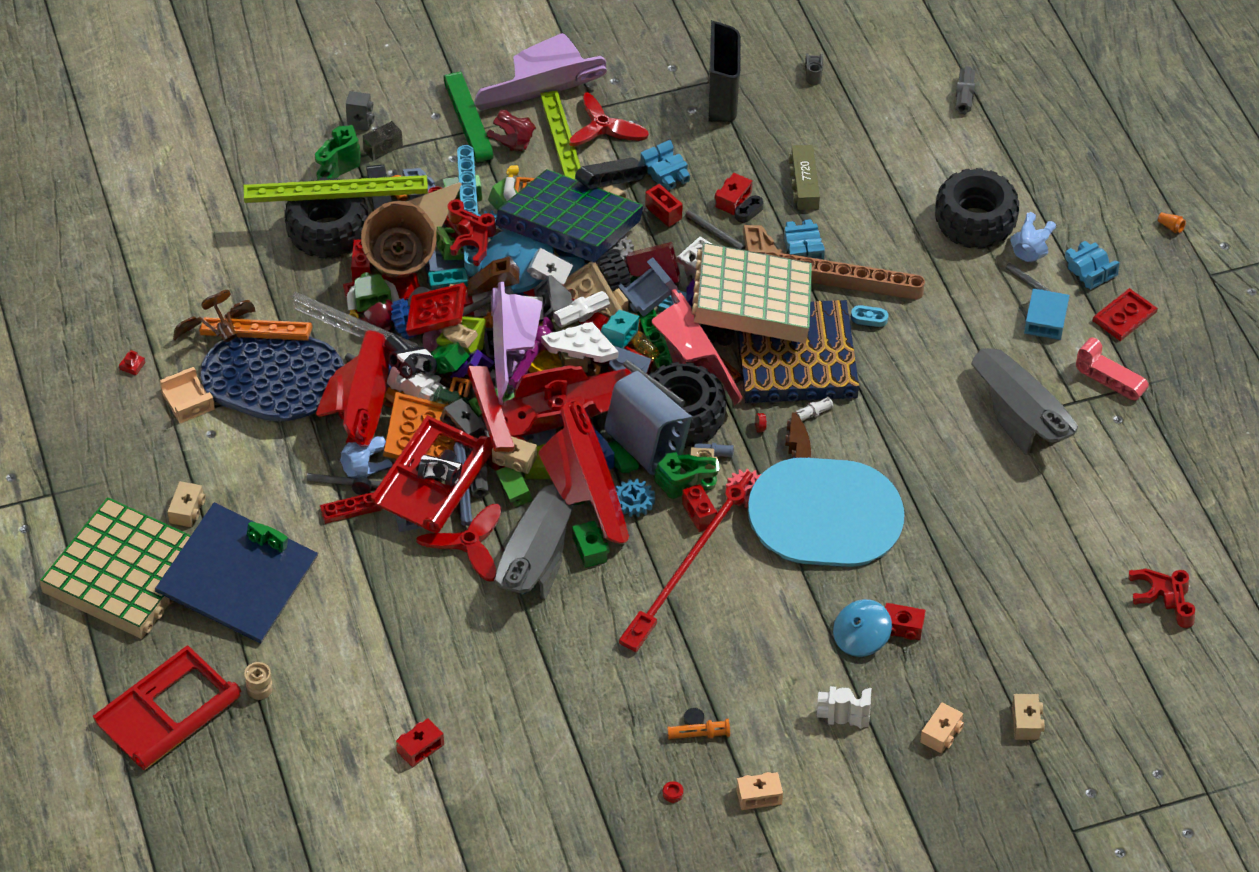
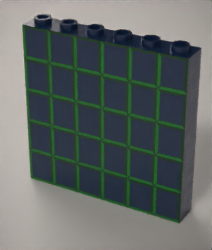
(569, 215)

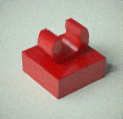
(132, 363)

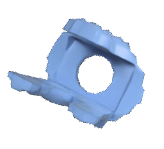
(1030, 243)
(356, 458)

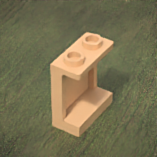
(186, 395)

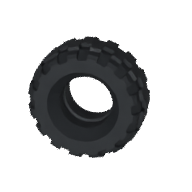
(982, 191)
(328, 238)
(704, 388)

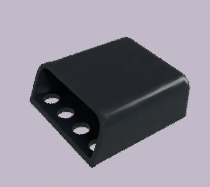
(724, 72)

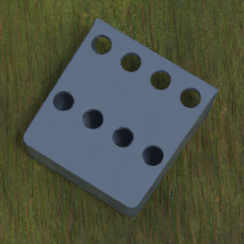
(645, 420)

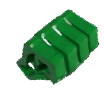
(339, 153)
(673, 483)

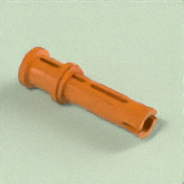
(673, 732)

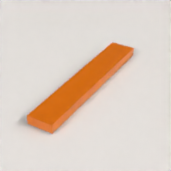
(262, 328)

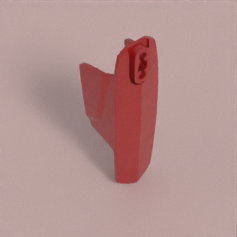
(359, 390)
(544, 392)
(581, 471)

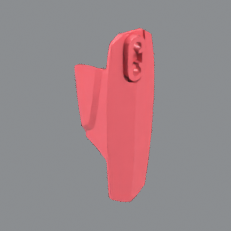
(690, 343)

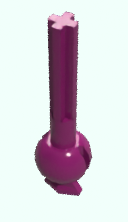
(531, 354)

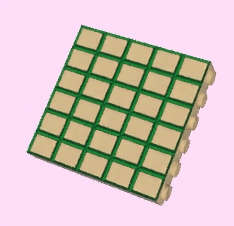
(752, 292)
(116, 566)

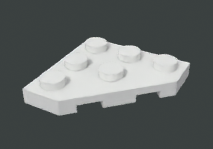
(581, 342)

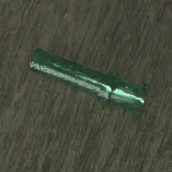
(449, 397)

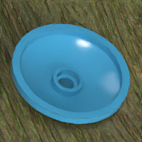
(869, 634)

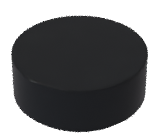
(361, 485)
(693, 716)

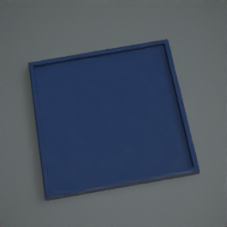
(233, 577)

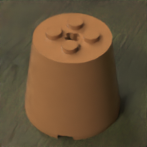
(396, 226)

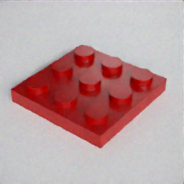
(436, 309)

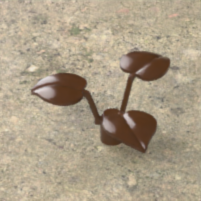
(225, 329)

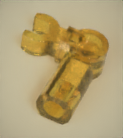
(644, 346)

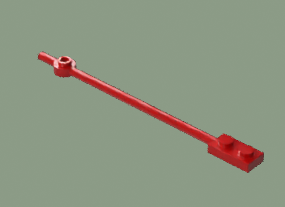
(645, 622)

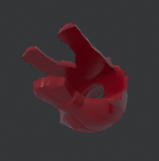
(517, 131)

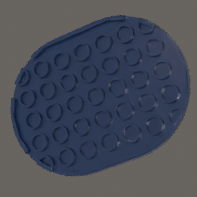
(270, 376)

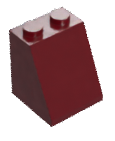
(663, 254)

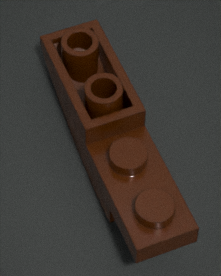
(798, 439)

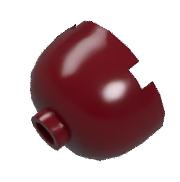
(380, 316)

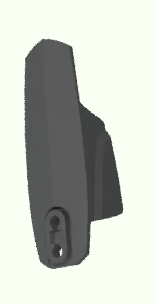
(1022, 401)
(536, 545)

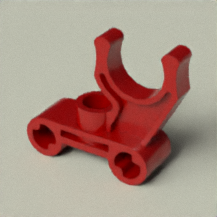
(474, 229)
(1171, 588)

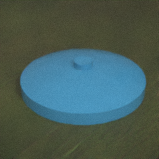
(521, 250)

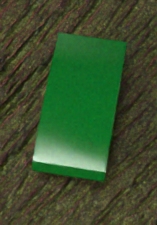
(622, 459)
(261, 534)

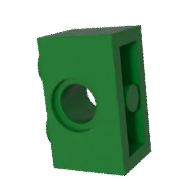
(449, 357)
(590, 543)

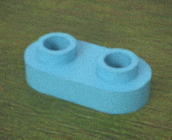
(869, 316)

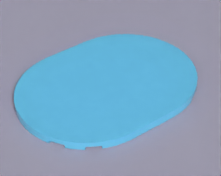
(826, 512)

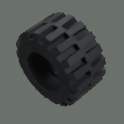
(614, 270)

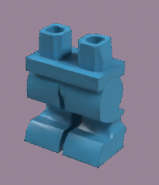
(665, 166)
(804, 237)
(1091, 264)

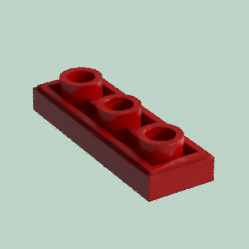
(348, 508)

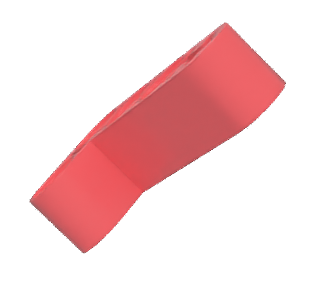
(1108, 372)

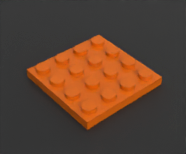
(404, 421)

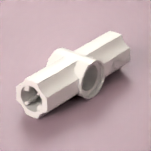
(581, 309)

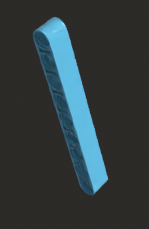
(468, 196)

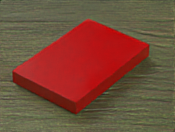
(1124, 314)

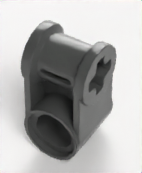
(814, 68)

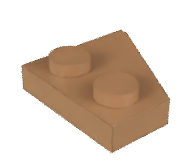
(757, 240)

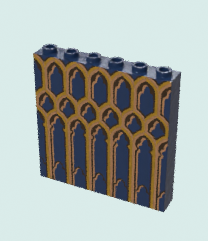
(802, 371)

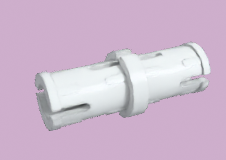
(815, 409)

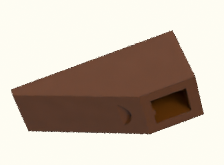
(497, 271)

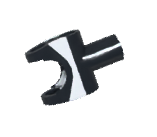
(405, 358)
(441, 467)

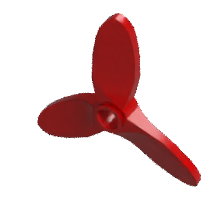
(604, 125)
(470, 541)

